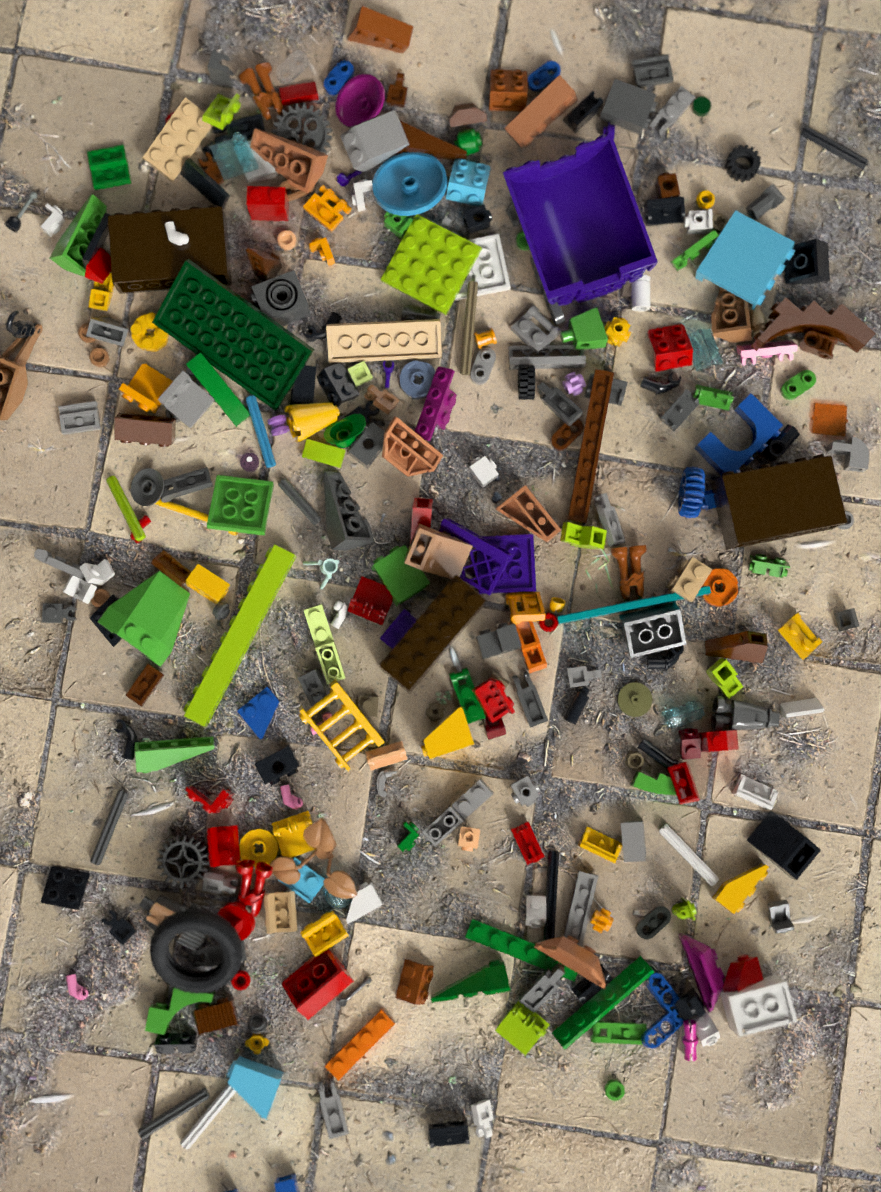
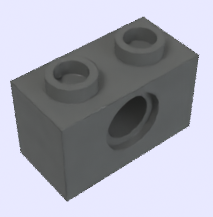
(362, 454)

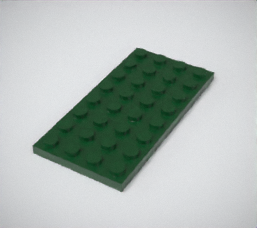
(232, 335)

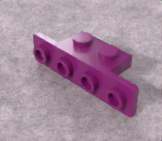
(437, 404)

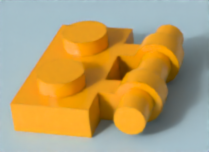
(323, 212)

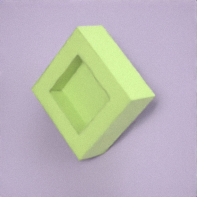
(360, 373)

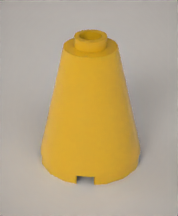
(310, 418)

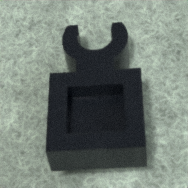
(365, 412)
(122, 928)

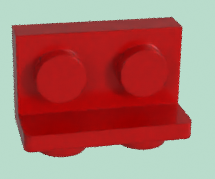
(223, 845)

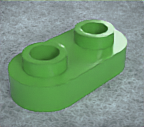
(799, 385)

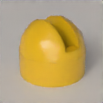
(557, 604)

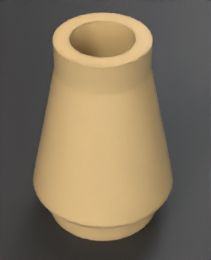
(757, 320)

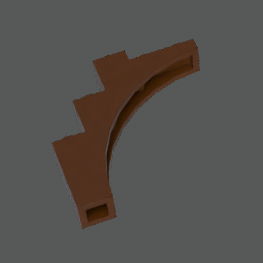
(836, 323)

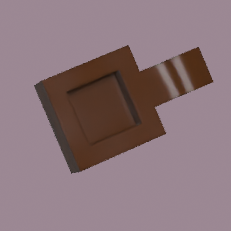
(397, 93)

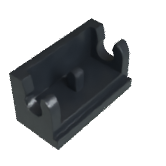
(583, 112)
(664, 211)
(303, 388)
(448, 1133)

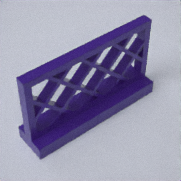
(483, 545)

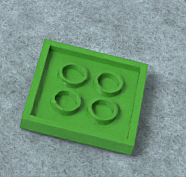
(240, 505)

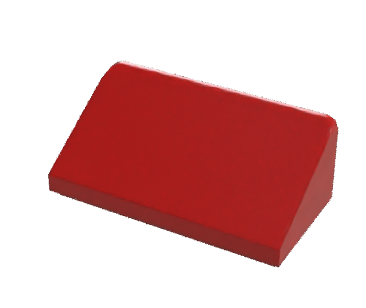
(299, 93)
(99, 267)
(683, 783)

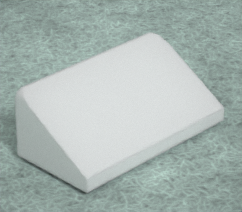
(801, 707)

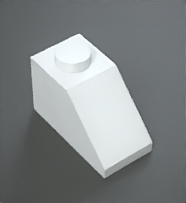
(364, 902)

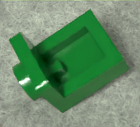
(408, 842)

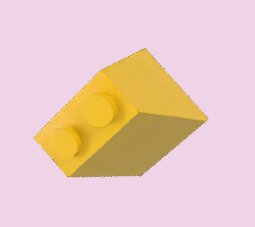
(449, 736)

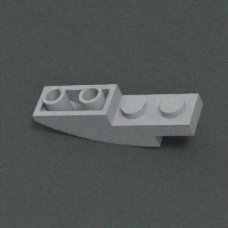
(457, 812)

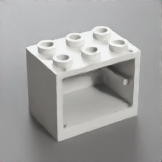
(759, 1006)

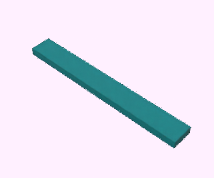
(627, 606)

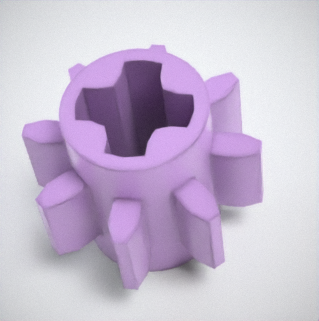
(574, 384)

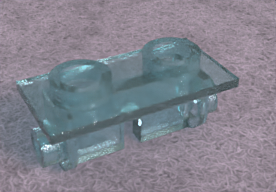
(675, 716)

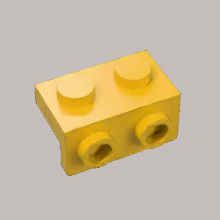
(324, 933)

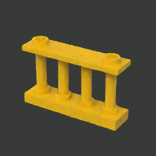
(347, 708)

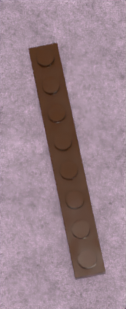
(590, 446)

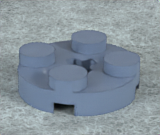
(407, 379)

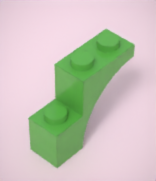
(161, 1015)

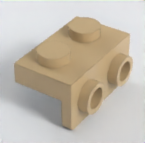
(280, 912)

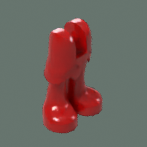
(256, 895)

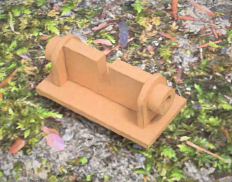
(386, 755)

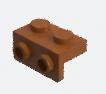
(414, 982)

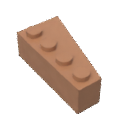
(541, 112)

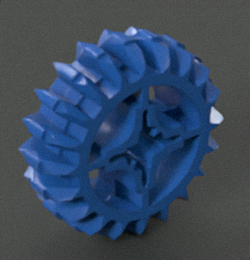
(691, 492)

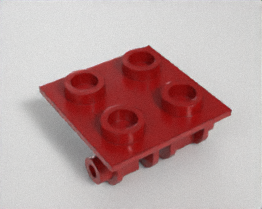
(371, 601)

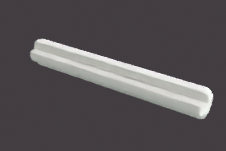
(685, 851)
(207, 1117)

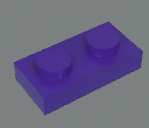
(398, 629)

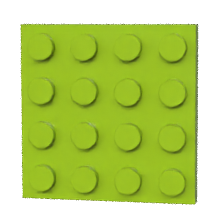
(431, 264)

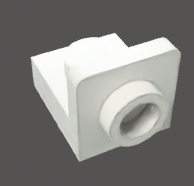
(98, 573)

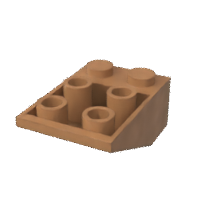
(437, 552)

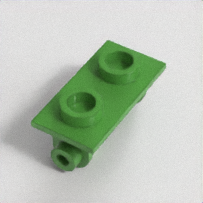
(713, 397)
(776, 565)

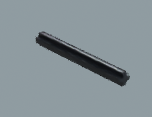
(551, 894)

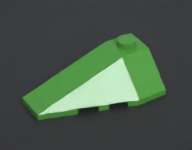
(78, 235)

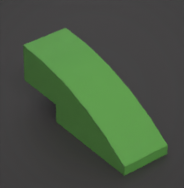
(660, 785)

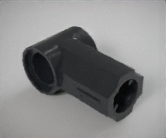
(781, 442)

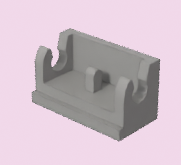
(633, 841)

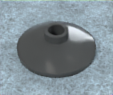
(141, 487)

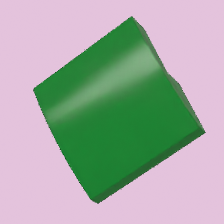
(109, 167)

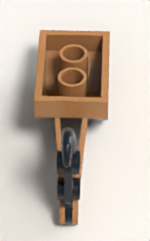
(13, 361)

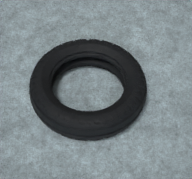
(190, 980)

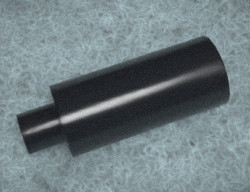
(577, 706)

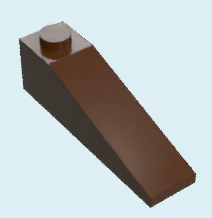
(429, 144)
(263, 264)

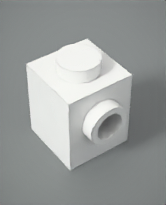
(483, 470)

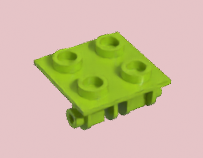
(522, 1028)

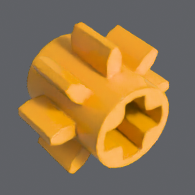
(601, 920)

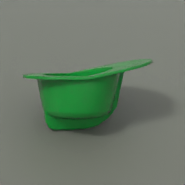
(345, 431)

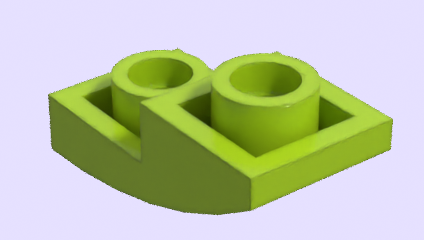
(323, 453)

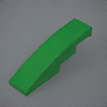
(218, 389)

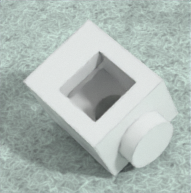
(695, 227)

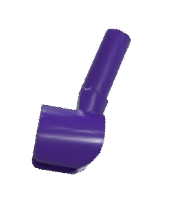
(343, 180)
(388, 371)

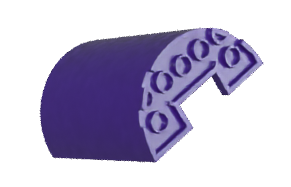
(581, 222)

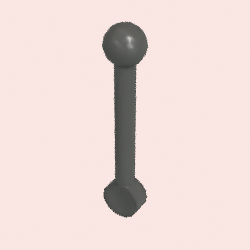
(367, 980)

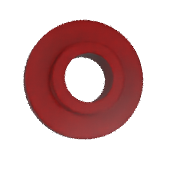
(553, 618)
(241, 986)

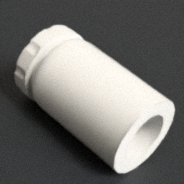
(641, 294)

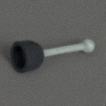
(14, 223)

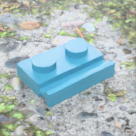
(308, 884)

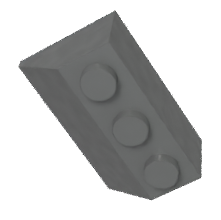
(653, 629)

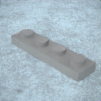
(581, 906)

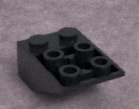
(783, 845)

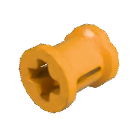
(485, 338)

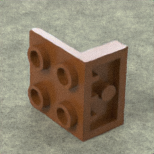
(508, 90)

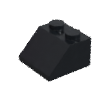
(808, 263)

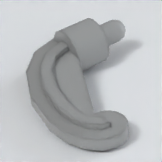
(381, 781)

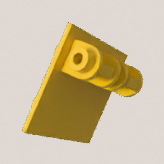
(290, 834)

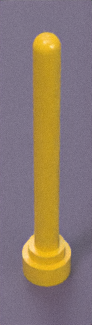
(187, 511)

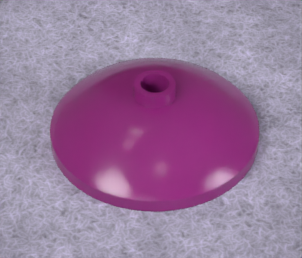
(359, 100)

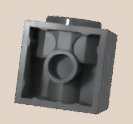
(270, 295)

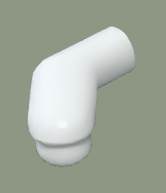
(174, 236)
(341, 614)

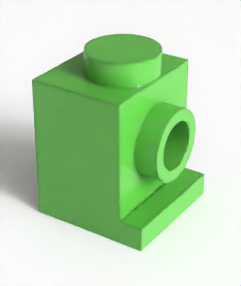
(398, 228)

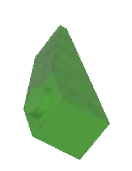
(160, 754)

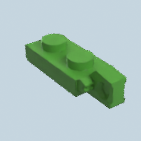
(694, 251)

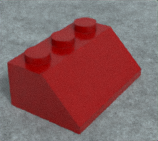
(316, 983)

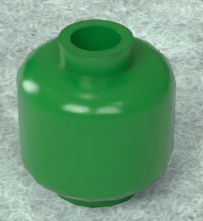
(469, 141)

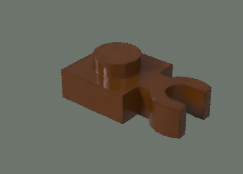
(211, 169)

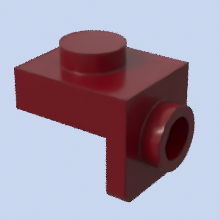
(690, 744)

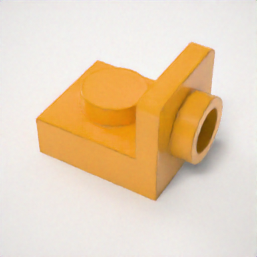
(326, 254)

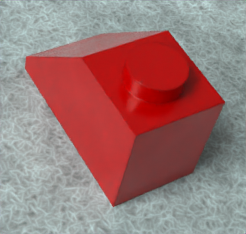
(742, 973)

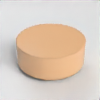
(286, 240)

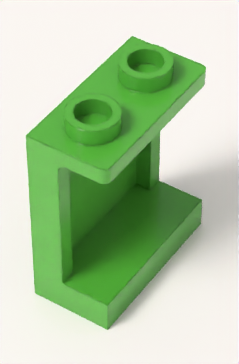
(399, 578)

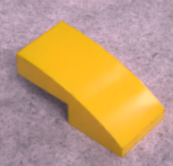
(101, 294)

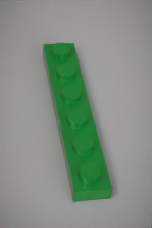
(513, 946)
(602, 1002)

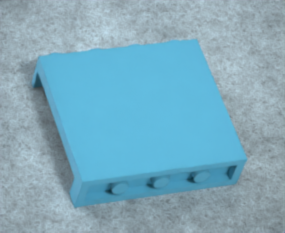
(746, 259)

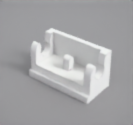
(755, 792)

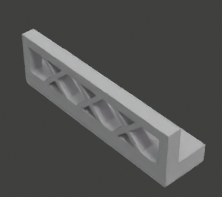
(546, 361)

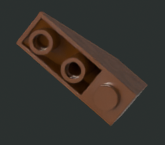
(740, 646)

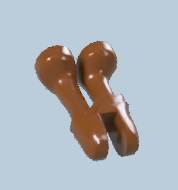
(262, 99)
(637, 576)

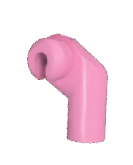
(289, 799)
(75, 989)

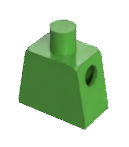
(586, 331)

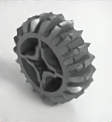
(183, 869)

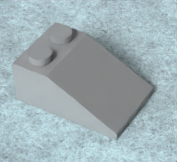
(374, 141)

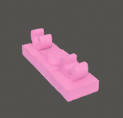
(767, 350)

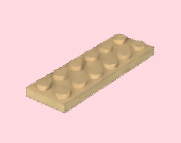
(384, 340)

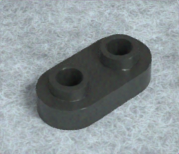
(655, 924)

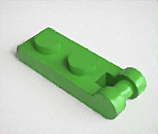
(618, 1032)

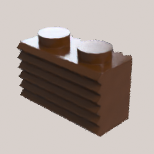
(216, 1015)

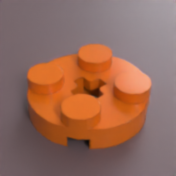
(729, 587)

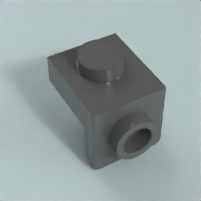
(780, 916)

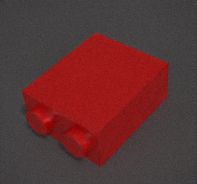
(267, 203)

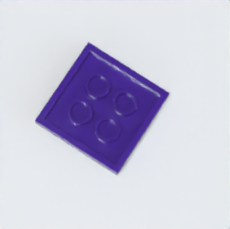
(519, 572)

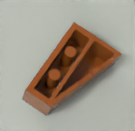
(380, 31)

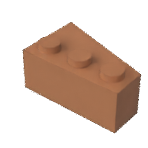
(530, 514)

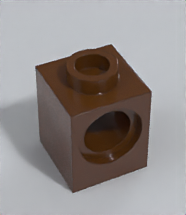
(669, 179)

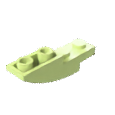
(324, 643)

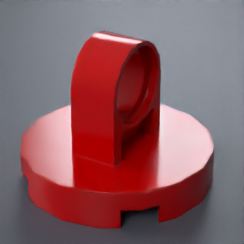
(239, 918)

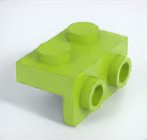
(221, 111)

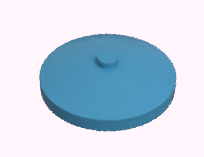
(409, 183)

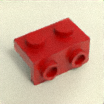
(493, 699)

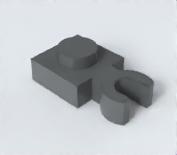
(55, 613)

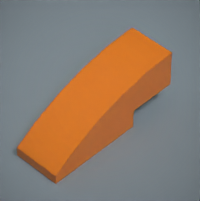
(531, 647)

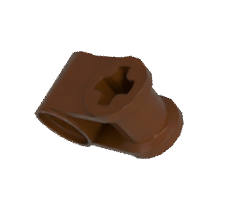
(822, 344)

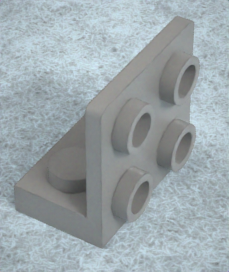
(186, 399)

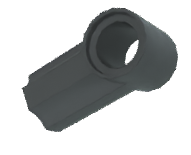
(768, 200)

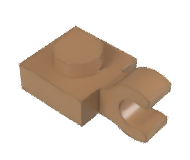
(383, 400)

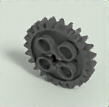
(318, 136)

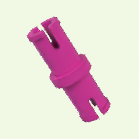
(690, 1040)

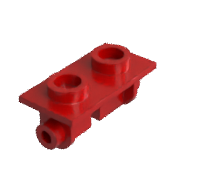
(527, 843)

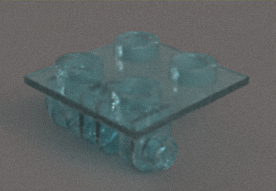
(234, 156)

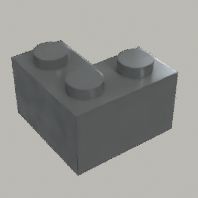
(499, 641)

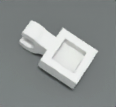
(481, 1116)

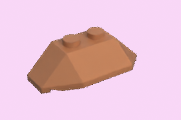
(408, 450)
(574, 957)

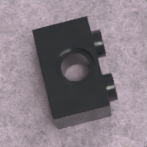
(266, 766)

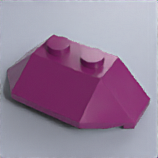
(704, 969)

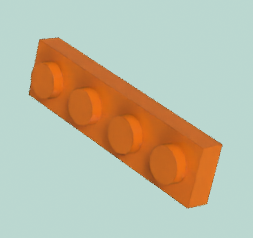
(359, 1045)

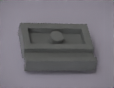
(652, 71)

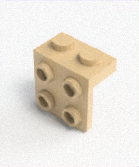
(690, 579)

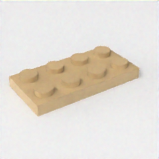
(177, 140)

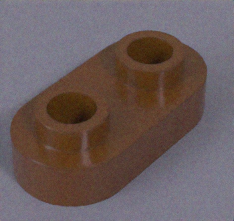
(566, 435)

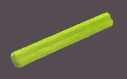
(125, 508)

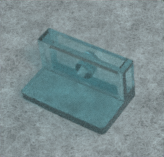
(704, 349)

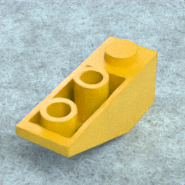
(735, 890)

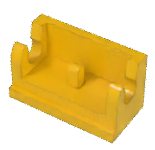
(207, 584)
(600, 844)

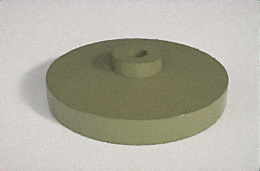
(634, 699)

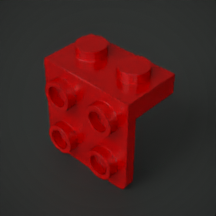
(670, 347)
(223, 800)

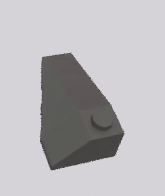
(343, 521)

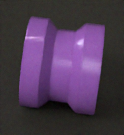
(278, 425)

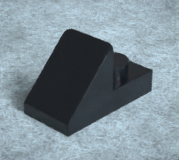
(690, 1005)

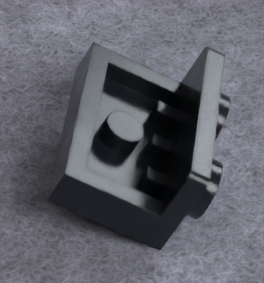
(337, 384)

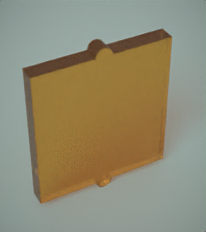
(829, 419)

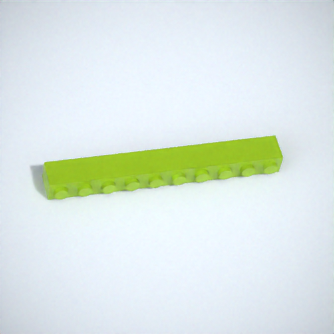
(240, 635)

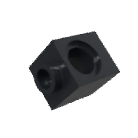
(473, 226)

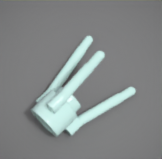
(327, 567)

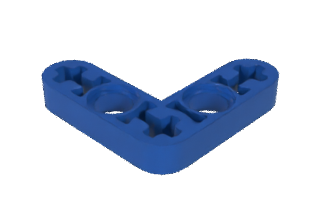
(670, 1015)

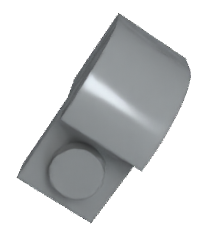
(856, 453)

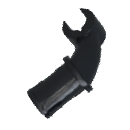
(334, 318)
(660, 387)
(666, 662)
(129, 749)

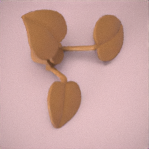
(320, 837)

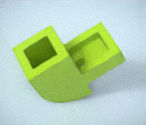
(583, 536)
(724, 677)

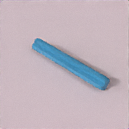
(260, 431)

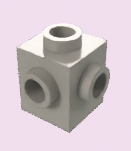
(519, 786)

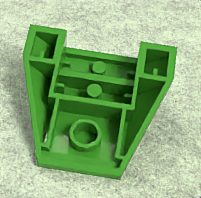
(149, 616)

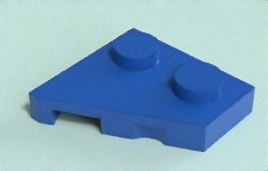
(260, 711)

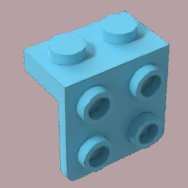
(468, 182)

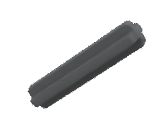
(299, 501)

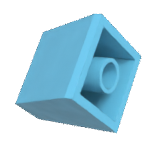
(255, 1083)

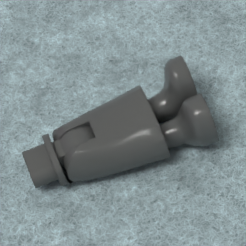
(744, 715)

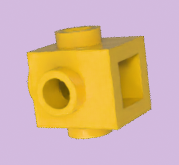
(614, 337)

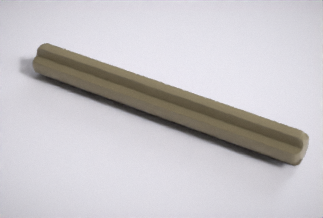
(469, 328)

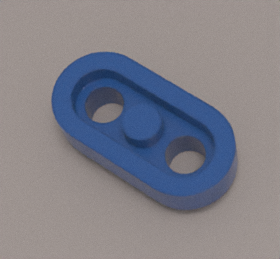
(541, 75)
(338, 76)

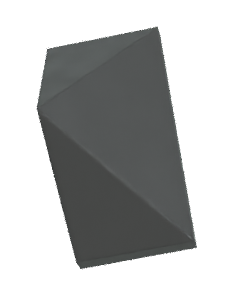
(107, 330)

